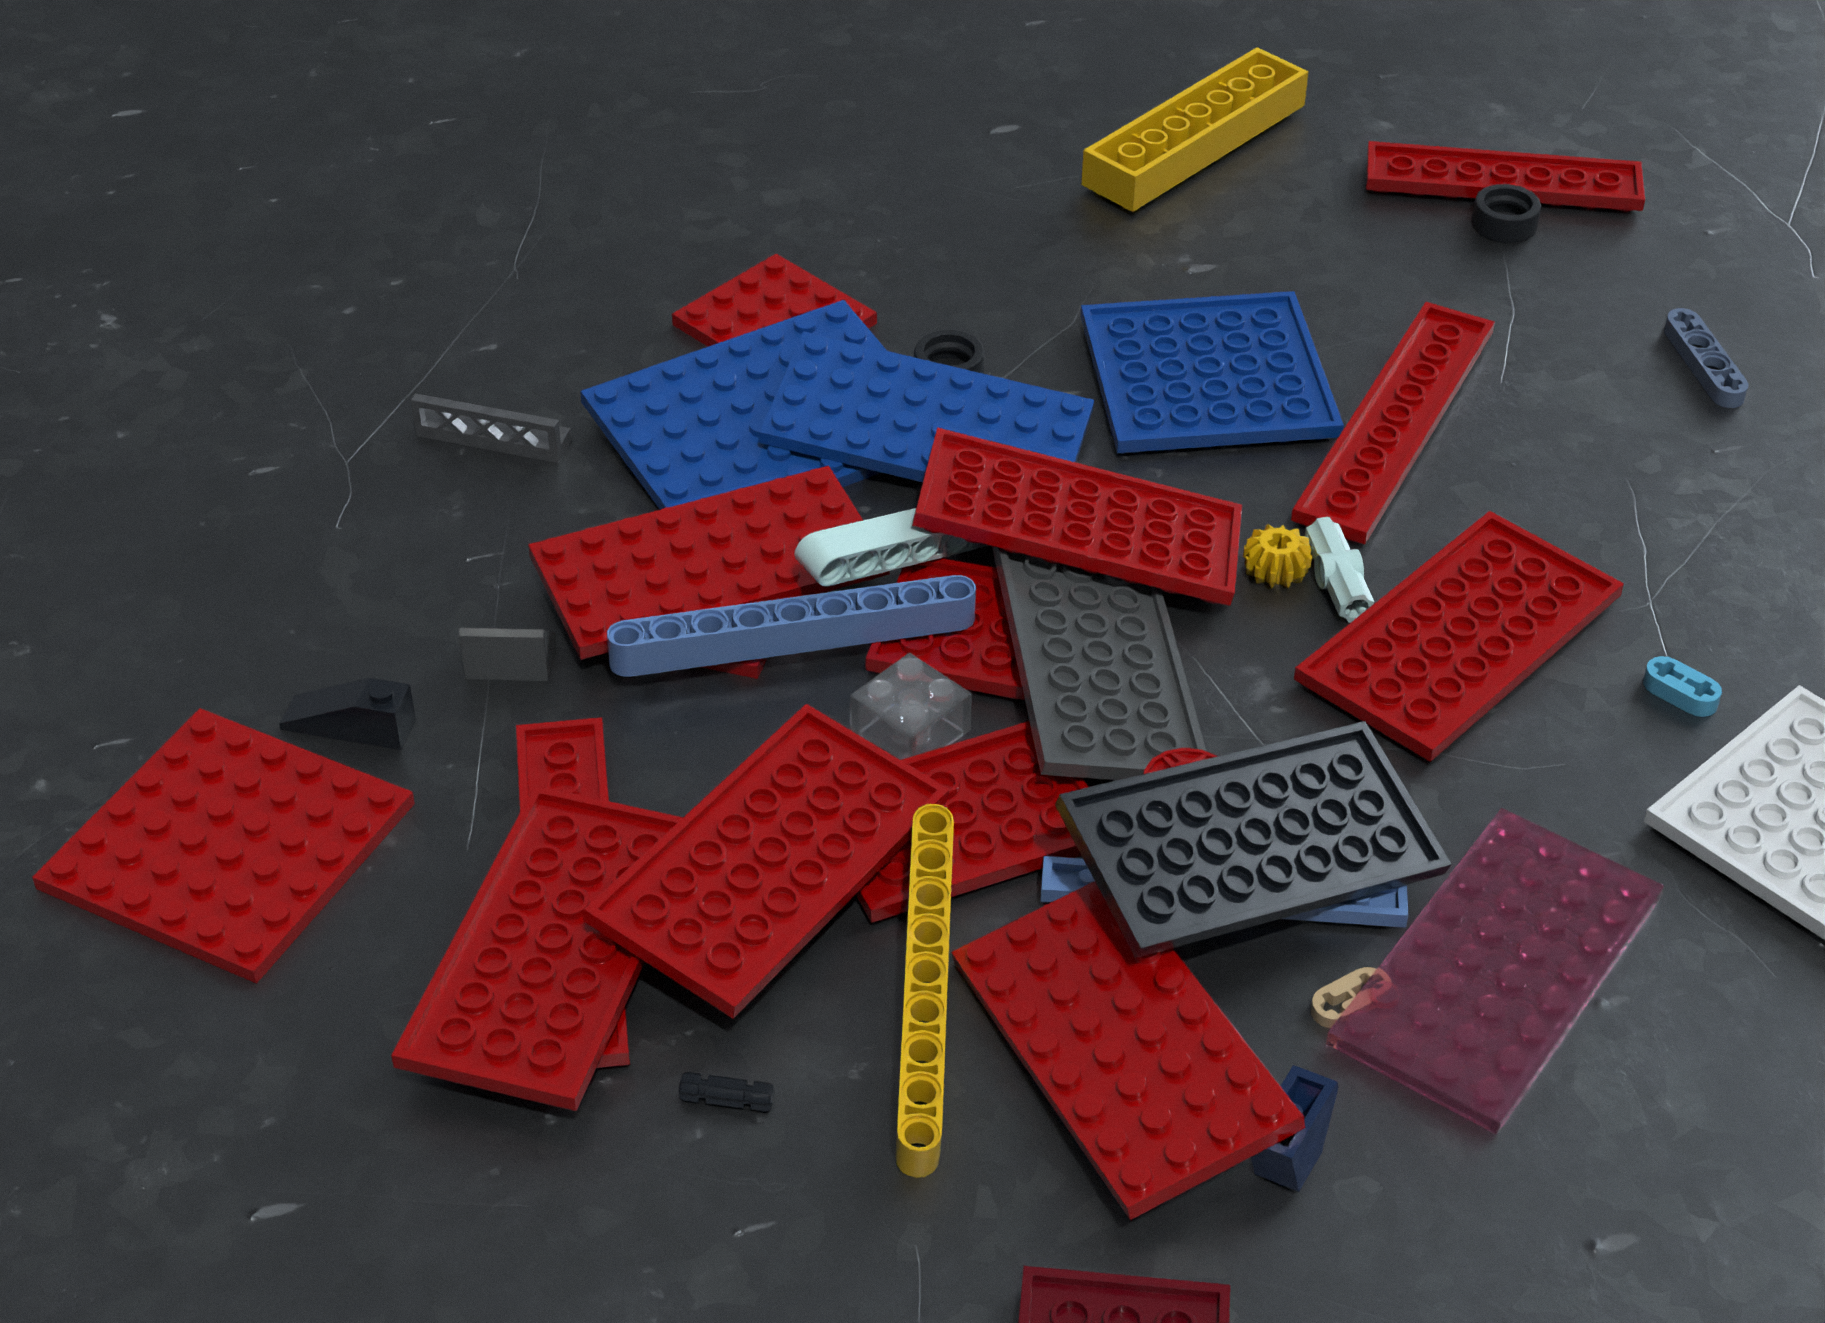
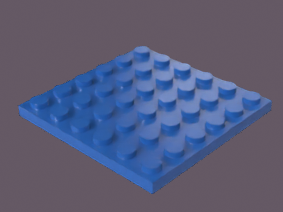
(1209, 372)

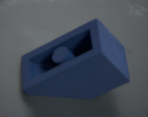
(1295, 1156)

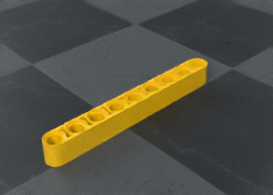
(925, 962)

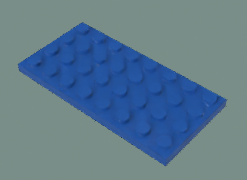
(886, 408)

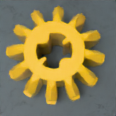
(1277, 556)

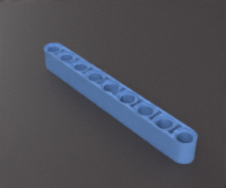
(791, 625)

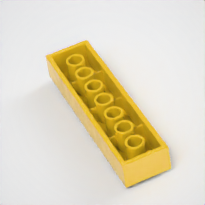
(1193, 129)

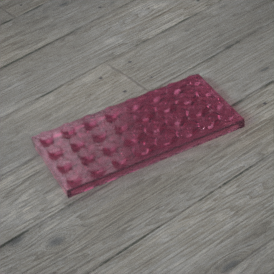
(1496, 969)

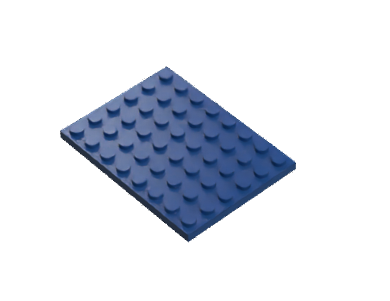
(698, 418)

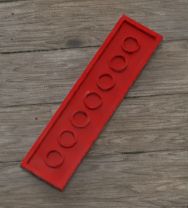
(1466, 171)

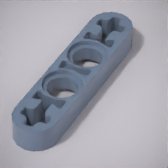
(1711, 355)

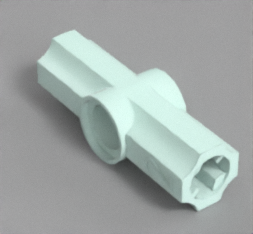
(1338, 568)

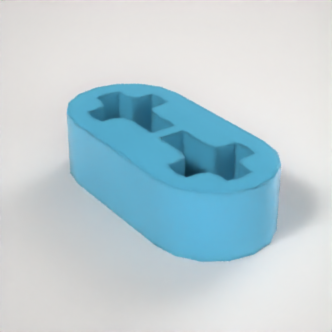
(1682, 686)

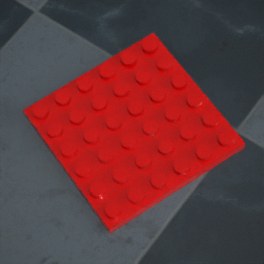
(225, 844)

